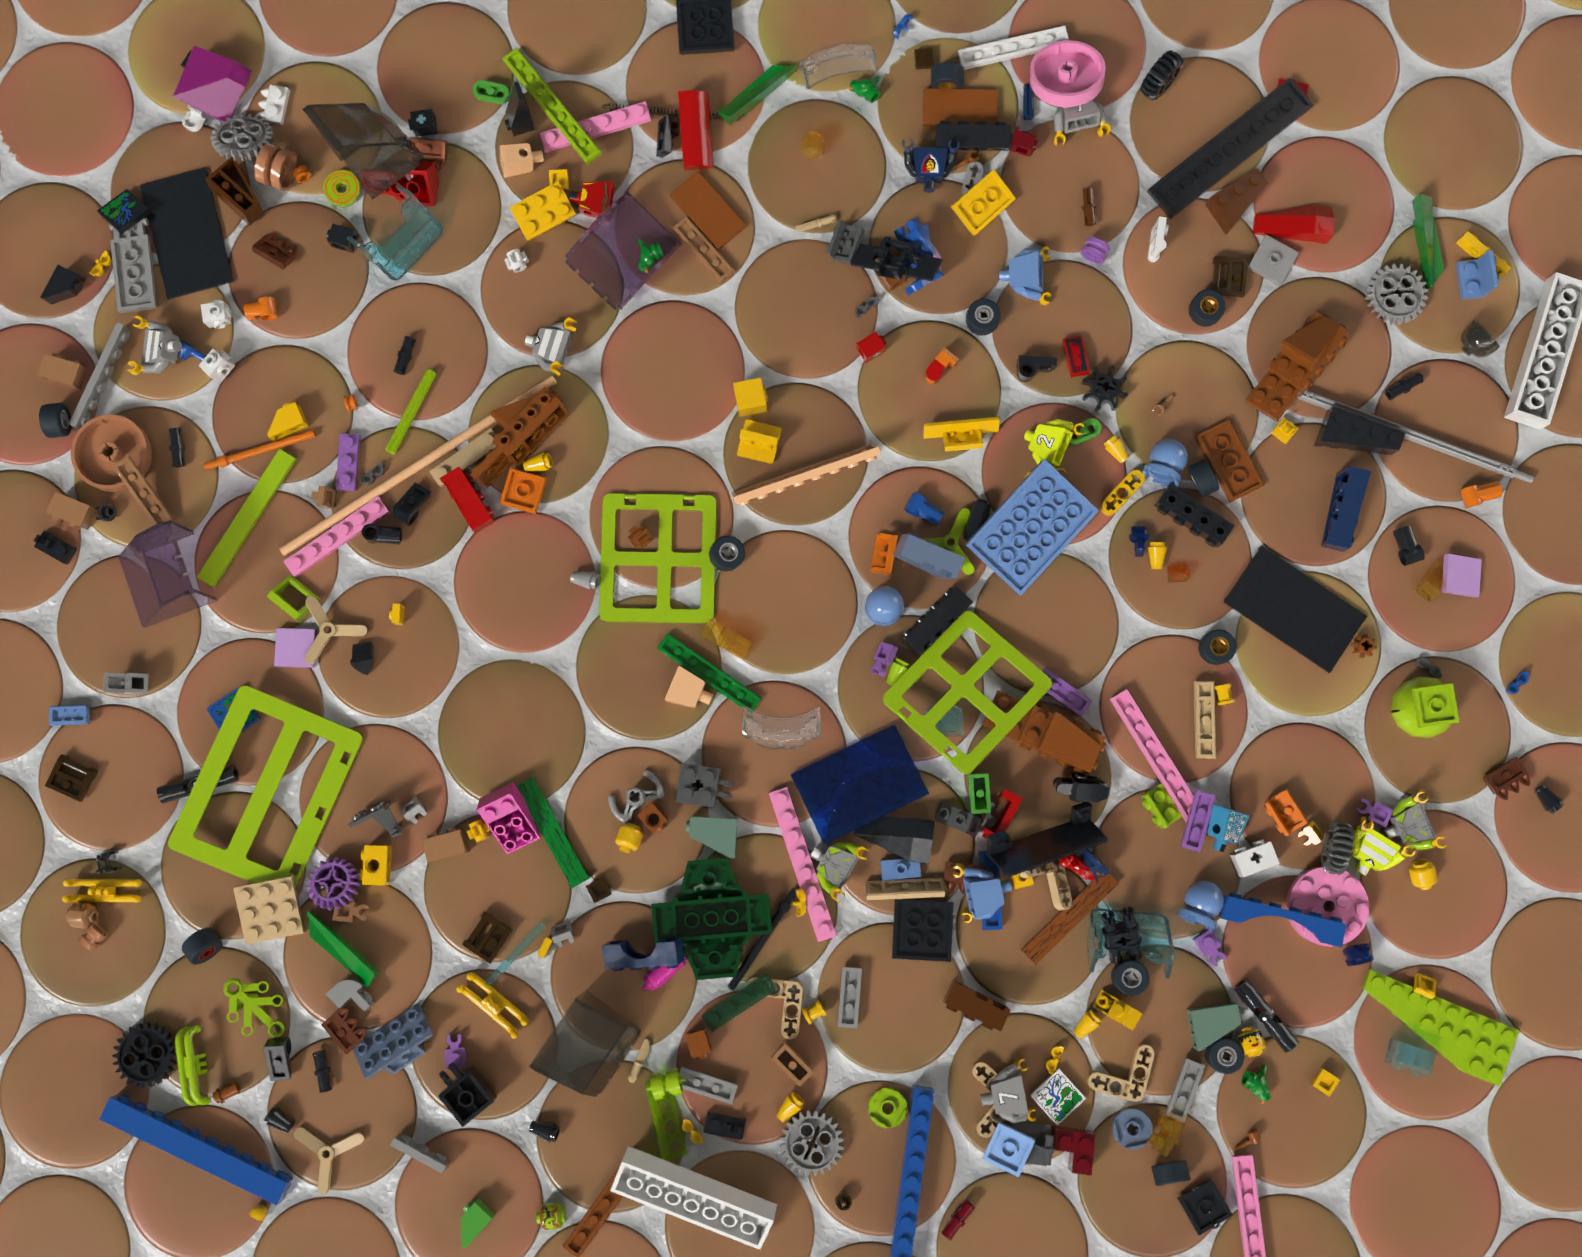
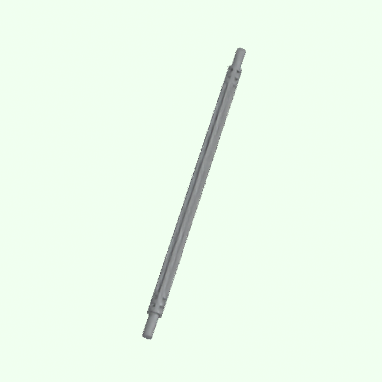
(1424, 439)

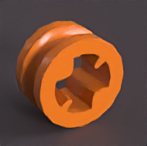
(301, 174)
(350, 402)

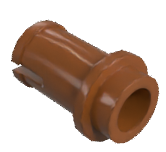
(221, 1095)

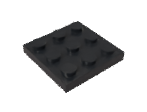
(704, 26)
(922, 930)

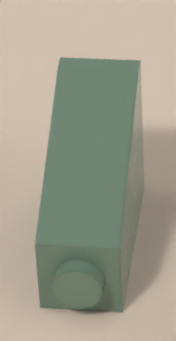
(715, 833)
(1212, 1022)

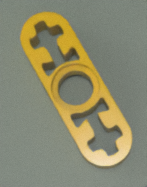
(1127, 479)

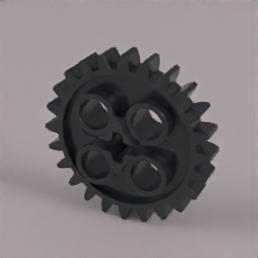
(137, 1071)

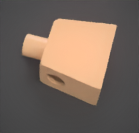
(518, 159)
(687, 689)

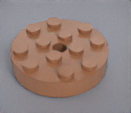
(97, 439)

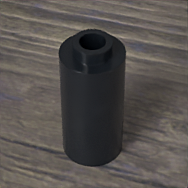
(977, 517)

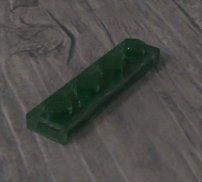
(739, 1002)

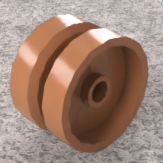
(275, 166)

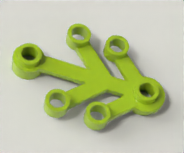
(251, 1005)

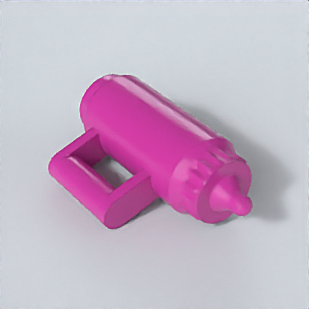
(658, 977)

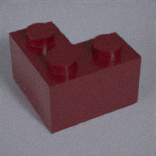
(1079, 1145)

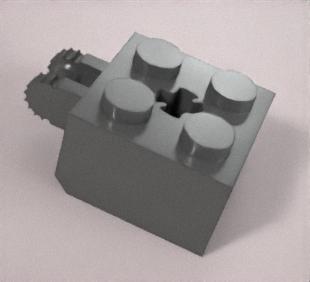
(705, 796)

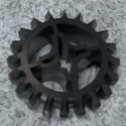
(1162, 75)

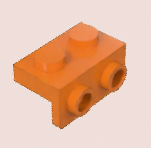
(1285, 812)

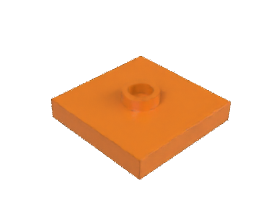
(523, 491)

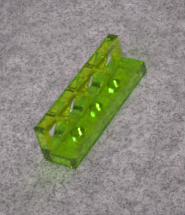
(660, 1129)

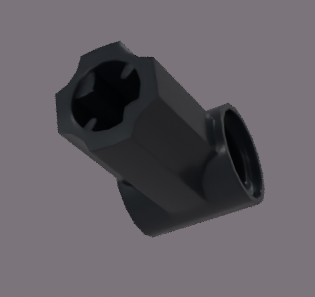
(384, 534)
(1409, 550)

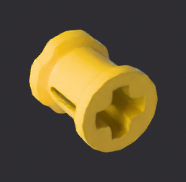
(1224, 694)
(813, 1012)

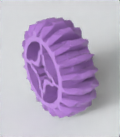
(333, 868)

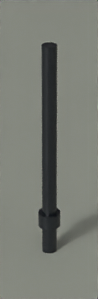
(784, 906)

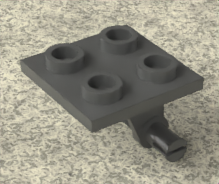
(381, 813)
(1043, 1146)

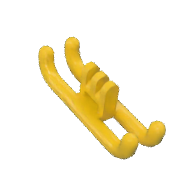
(102, 890)
(493, 1004)

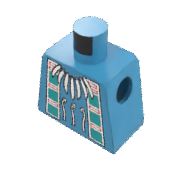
(1226, 826)

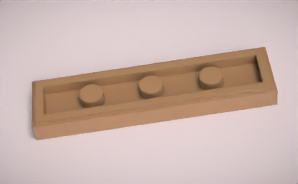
(703, 250)
(142, 491)

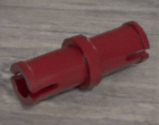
(958, 1220)

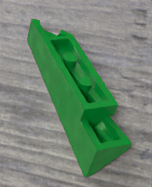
(756, 92)
(1427, 240)
(341, 949)

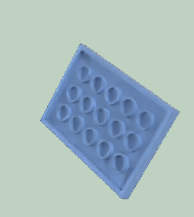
(1031, 527)

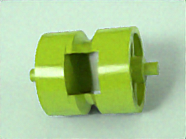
(664, 1084)

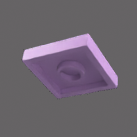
(1461, 575)
(293, 646)

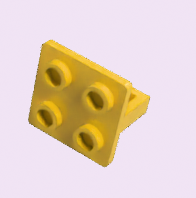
(759, 441)

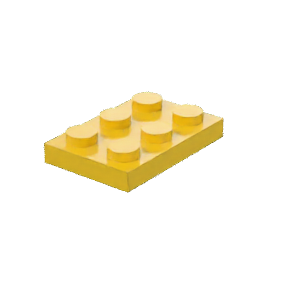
(983, 202)
(543, 211)

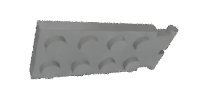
(133, 269)

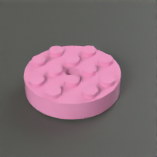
(1067, 73)
(1343, 892)

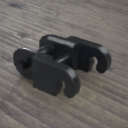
(105, 856)

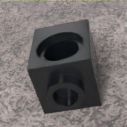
(338, 236)

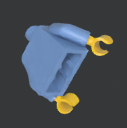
(1026, 274)
(982, 891)

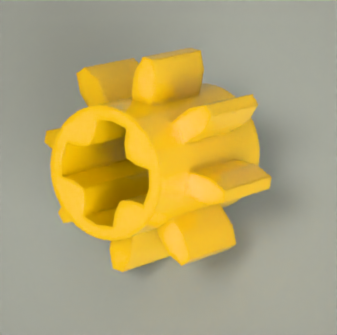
(478, 830)

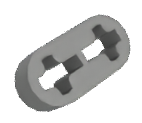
(968, 176)

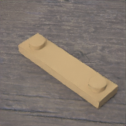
(466, 456)
(1204, 720)
(905, 888)

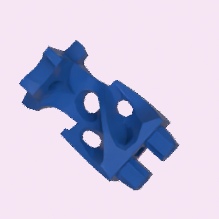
(921, 235)

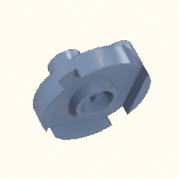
(1141, 1134)

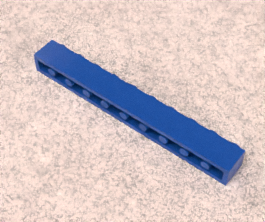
(196, 1149)
(912, 1171)

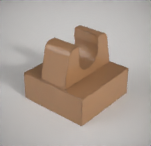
(325, 497)

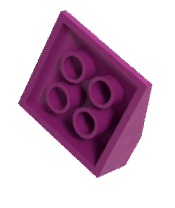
(212, 83)

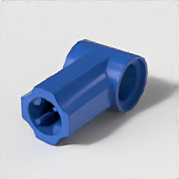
(920, 507)

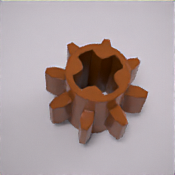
(639, 536)
(1369, 643)

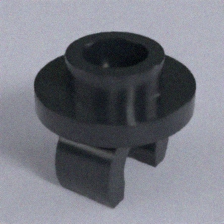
(106, 512)

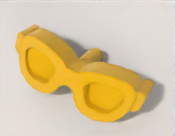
(105, 260)
(801, 904)
(1051, 1064)
(696, 1137)

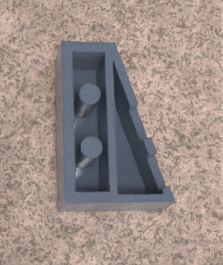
(928, 556)

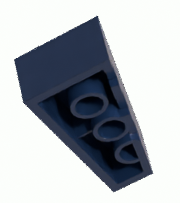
(1345, 508)

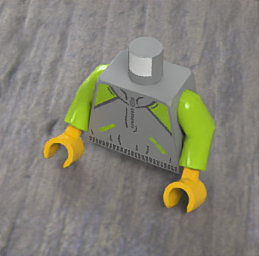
(1412, 825)
(836, 865)

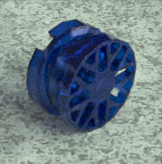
(1358, 954)

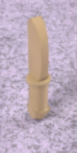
(819, 222)
(642, 1054)

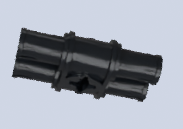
(1121, 935)

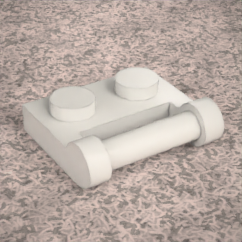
(1157, 242)

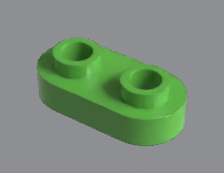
(492, 92)
(1086, 434)

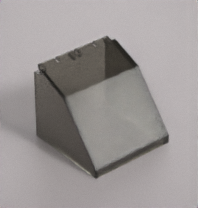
(366, 142)
(586, 1046)

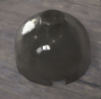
(1477, 341)

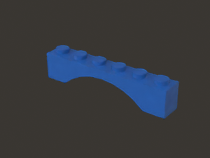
(1325, 930)

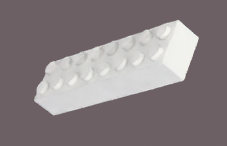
(1547, 352)
(694, 1197)

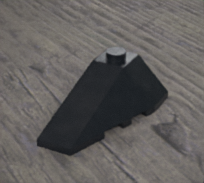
(517, 112)
(902, 836)

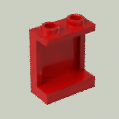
(1013, 802)

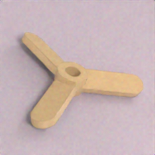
(323, 622)
(326, 1161)

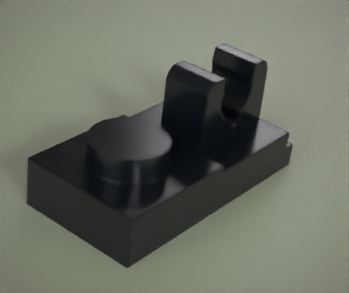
(665, 136)
(54, 547)
(724, 1126)

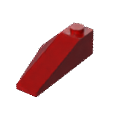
(421, 182)
(1302, 223)

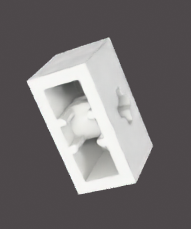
(1265, 858)

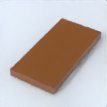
(959, 105)
(707, 210)
(1229, 460)

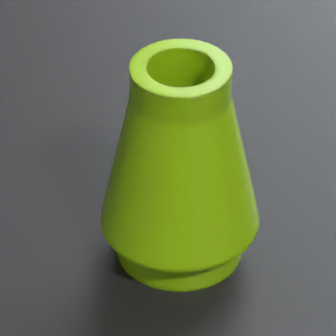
(896, 670)

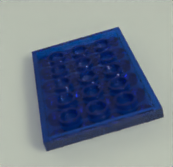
(859, 784)

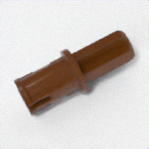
(1089, 207)

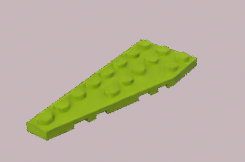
(1460, 1035)

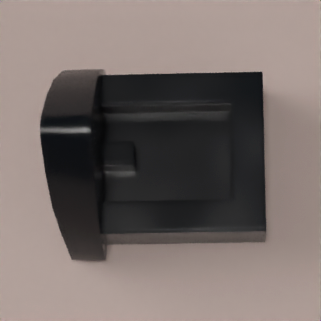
(362, 657)

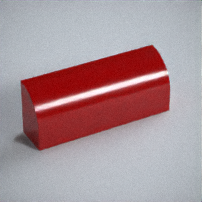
(695, 130)

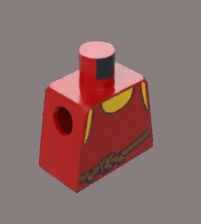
(594, 197)

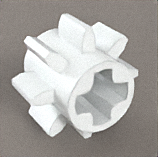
(516, 260)

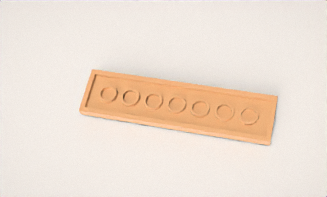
(812, 472)

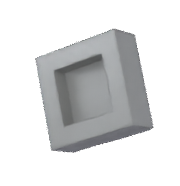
(412, 808)
(562, 932)

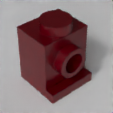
(1023, 142)

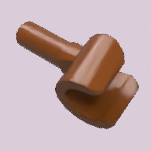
(969, 159)
(1254, 1138)

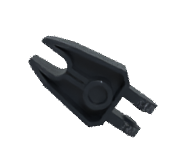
(1082, 787)

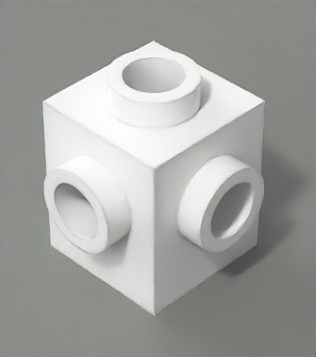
(216, 314)
(217, 365)

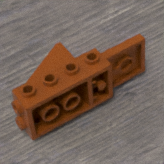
(1298, 365)
(519, 422)
(1053, 735)

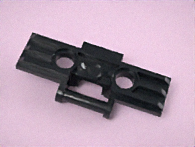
(895, 266)

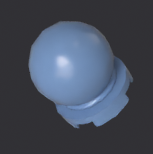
(1166, 462)
(884, 605)
(1202, 903)

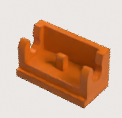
(883, 554)

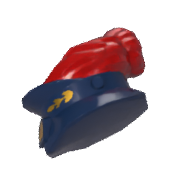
(1086, 865)

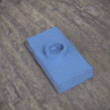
(69, 715)
(899, 869)

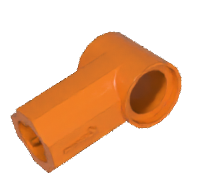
(1476, 494)

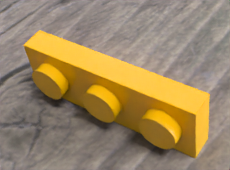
(1475, 248)

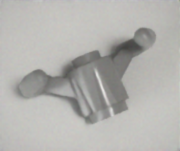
(636, 798)

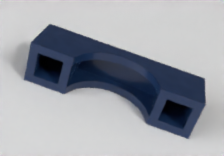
(621, 955)

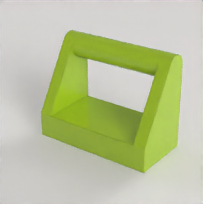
(275, 593)

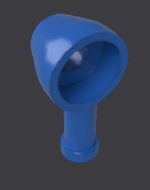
(188, 350)

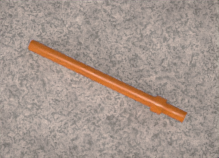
(224, 460)

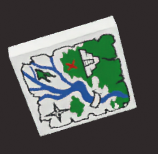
(1057, 1096)

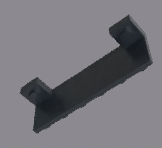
(1046, 845)

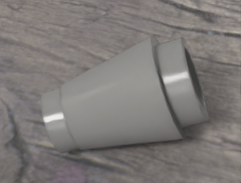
(586, 579)

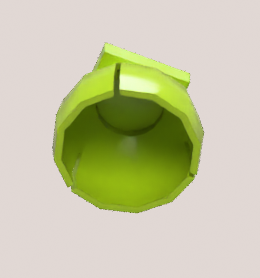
(1425, 707)

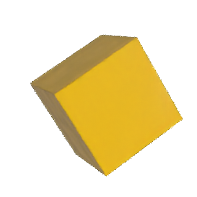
(750, 397)

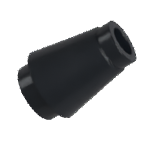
(1548, 799)
(279, 1120)
(545, 1130)

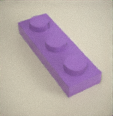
(348, 462)
(1067, 694)
(1197, 821)

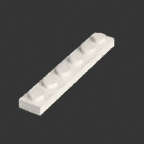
(1010, 48)

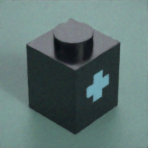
(423, 122)

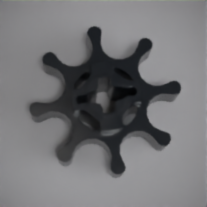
(1097, 388)

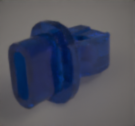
(1139, 537)

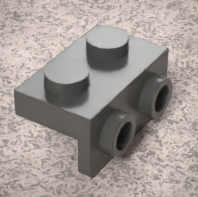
(844, 242)

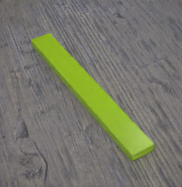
(552, 106)
(246, 518)

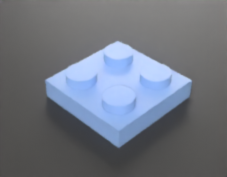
(1008, 1149)

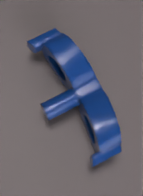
(902, 25)
(1521, 679)

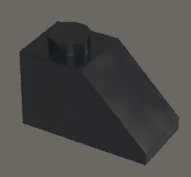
(62, 285)

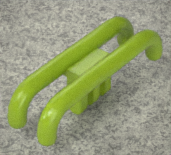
(190, 1066)

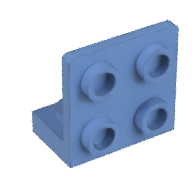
(1477, 276)

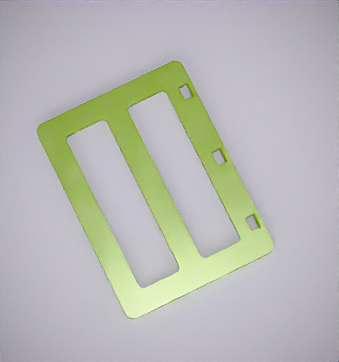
(296, 721)

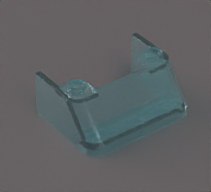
(407, 243)
(1153, 930)

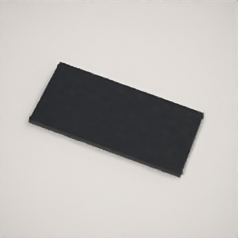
(186, 233)
(1295, 609)

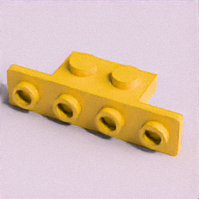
(961, 433)

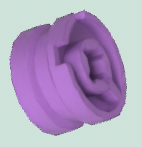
(1095, 250)

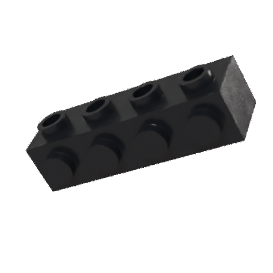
(973, 136)
(1194, 516)

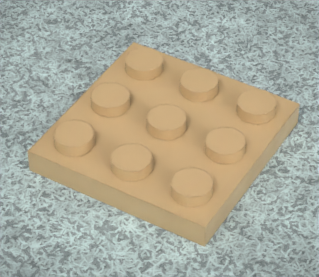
(269, 909)

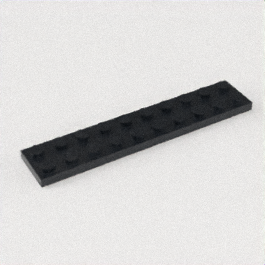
(1230, 148)

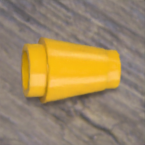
(1116, 448)
(540, 462)
(1157, 554)
(1087, 1024)
(790, 1106)

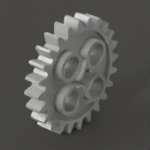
(241, 136)
(1393, 278)
(827, 1149)

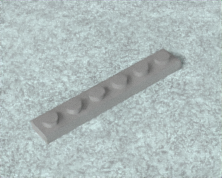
(100, 375)

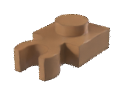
(348, 913)

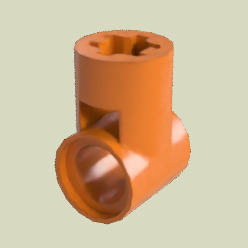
(263, 309)

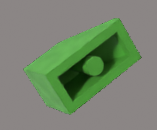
(979, 793)
(473, 1221)

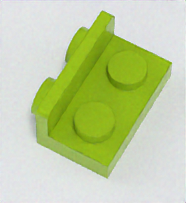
(1161, 806)

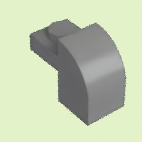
(125, 683)
(350, 989)

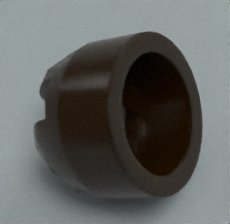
(846, 1199)

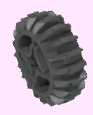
(1337, 847)

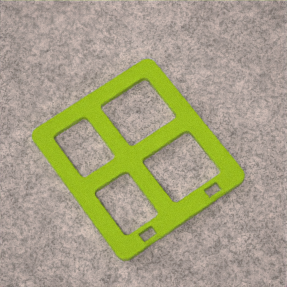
(663, 559)
(964, 687)

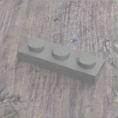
(849, 997)
(708, 1085)
(1184, 1089)
(420, 1152)

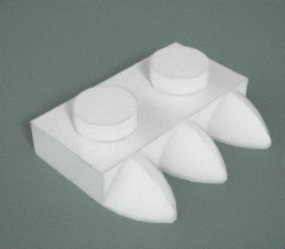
(274, 105)

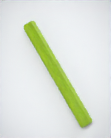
(410, 411)

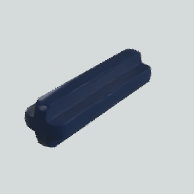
(1028, 102)

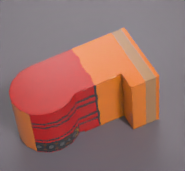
(939, 364)

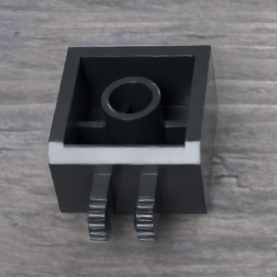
(468, 1082)

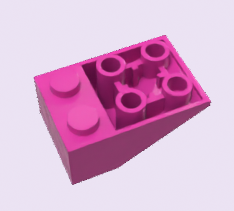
(508, 818)

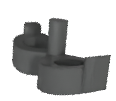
(870, 303)
(377, 471)
(1433, 671)
(990, 820)

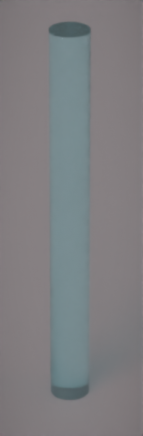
(515, 953)

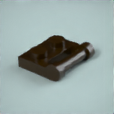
(1235, 276)
(68, 784)
(493, 939)

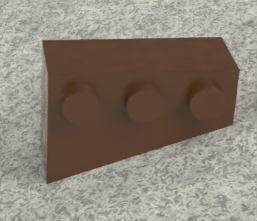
(233, 189)
(1235, 199)
(976, 1006)

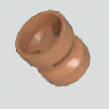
(92, 937)

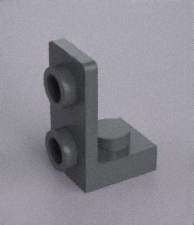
(958, 819)

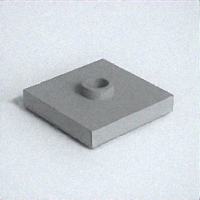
(1273, 260)

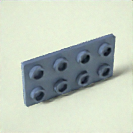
(394, 1044)

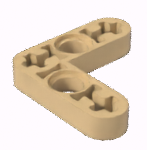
(1057, 897)
(784, 994)
(1126, 1085)
(984, 1120)

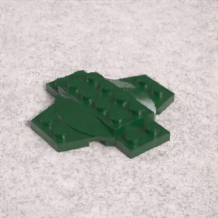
(712, 918)

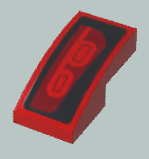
(1076, 356)

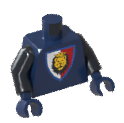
(929, 164)

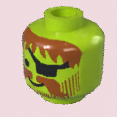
(551, 1215)

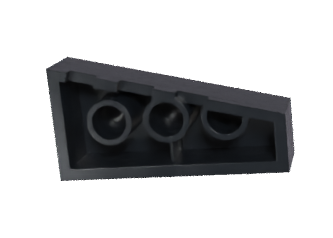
(1357, 433)
(937, 621)

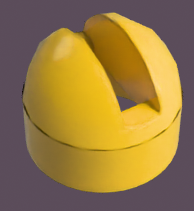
(258, 1212)

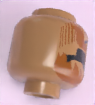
(82, 915)

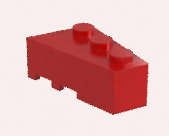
(468, 499)

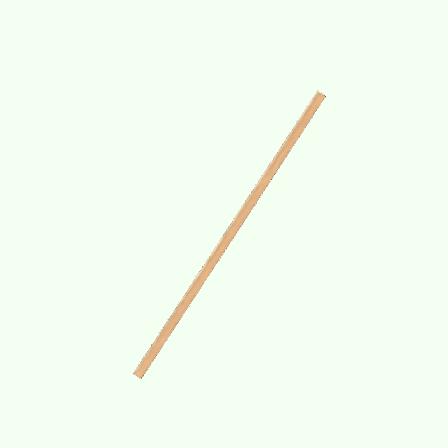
(405, 473)

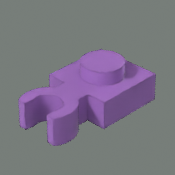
(884, 656)
(1377, 812)
(1208, 945)
(455, 1053)

